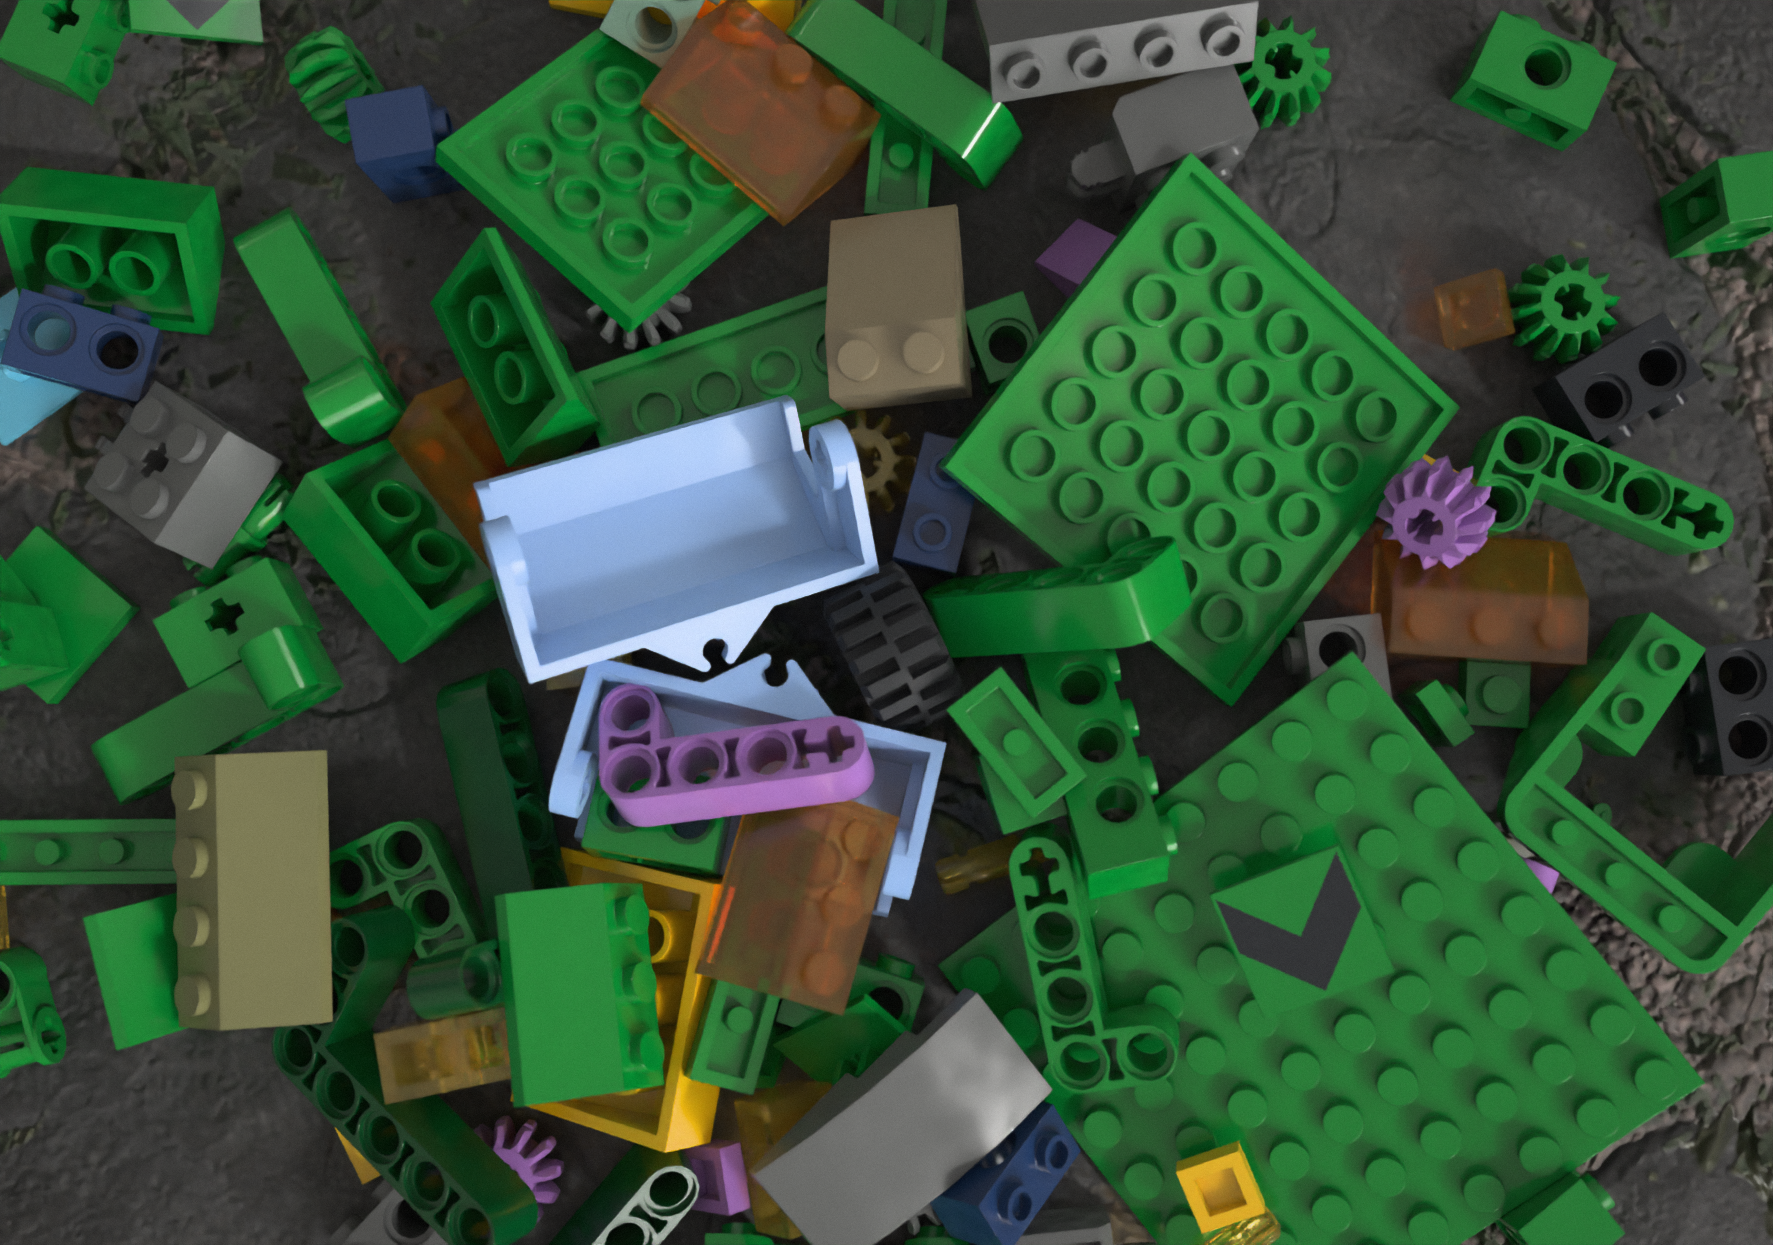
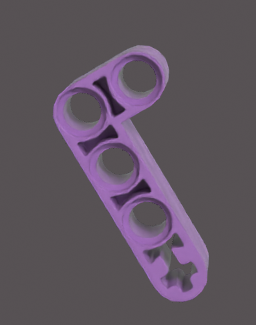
(735, 754)

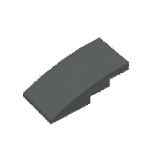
(903, 1128)

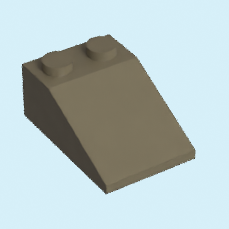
(896, 310)

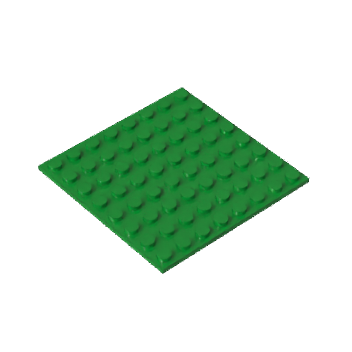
(1391, 1104)

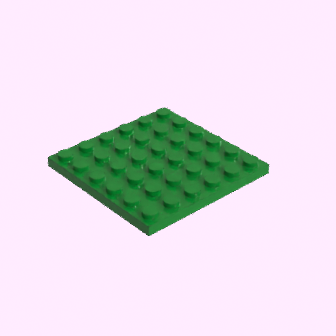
(1209, 401)

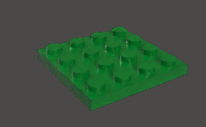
(600, 180)

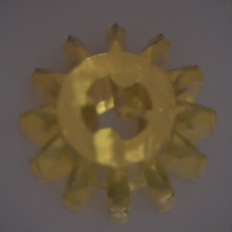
(872, 443)

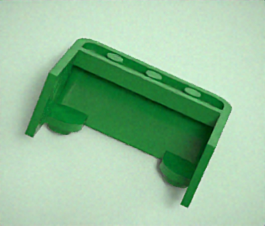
(1687, 909)

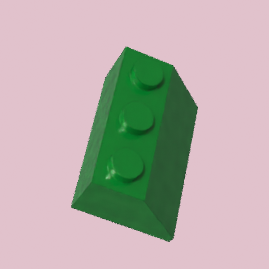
(117, 243)
(512, 356)
(390, 548)
(578, 992)

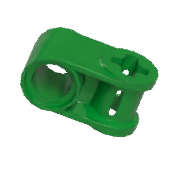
(27, 1013)

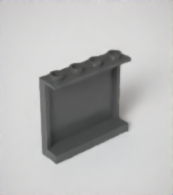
(1094, 43)

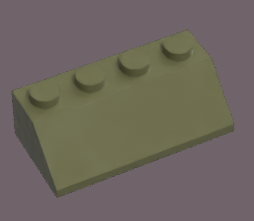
(252, 890)

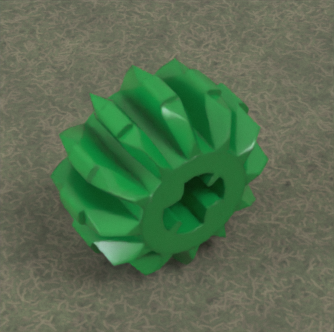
(326, 72)
(1298, 74)
(1580, 301)

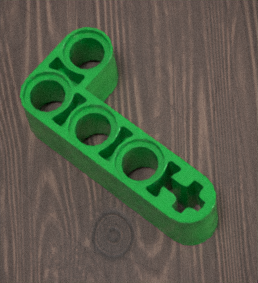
(910, 86)
(348, 380)
(1600, 490)
(1064, 607)
(275, 681)
(410, 884)
(1076, 957)

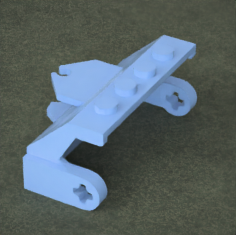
(674, 537)
(741, 698)

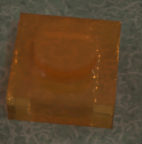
(1474, 309)

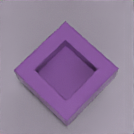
(720, 1177)

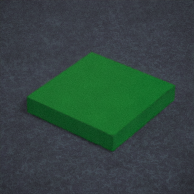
(83, 601)

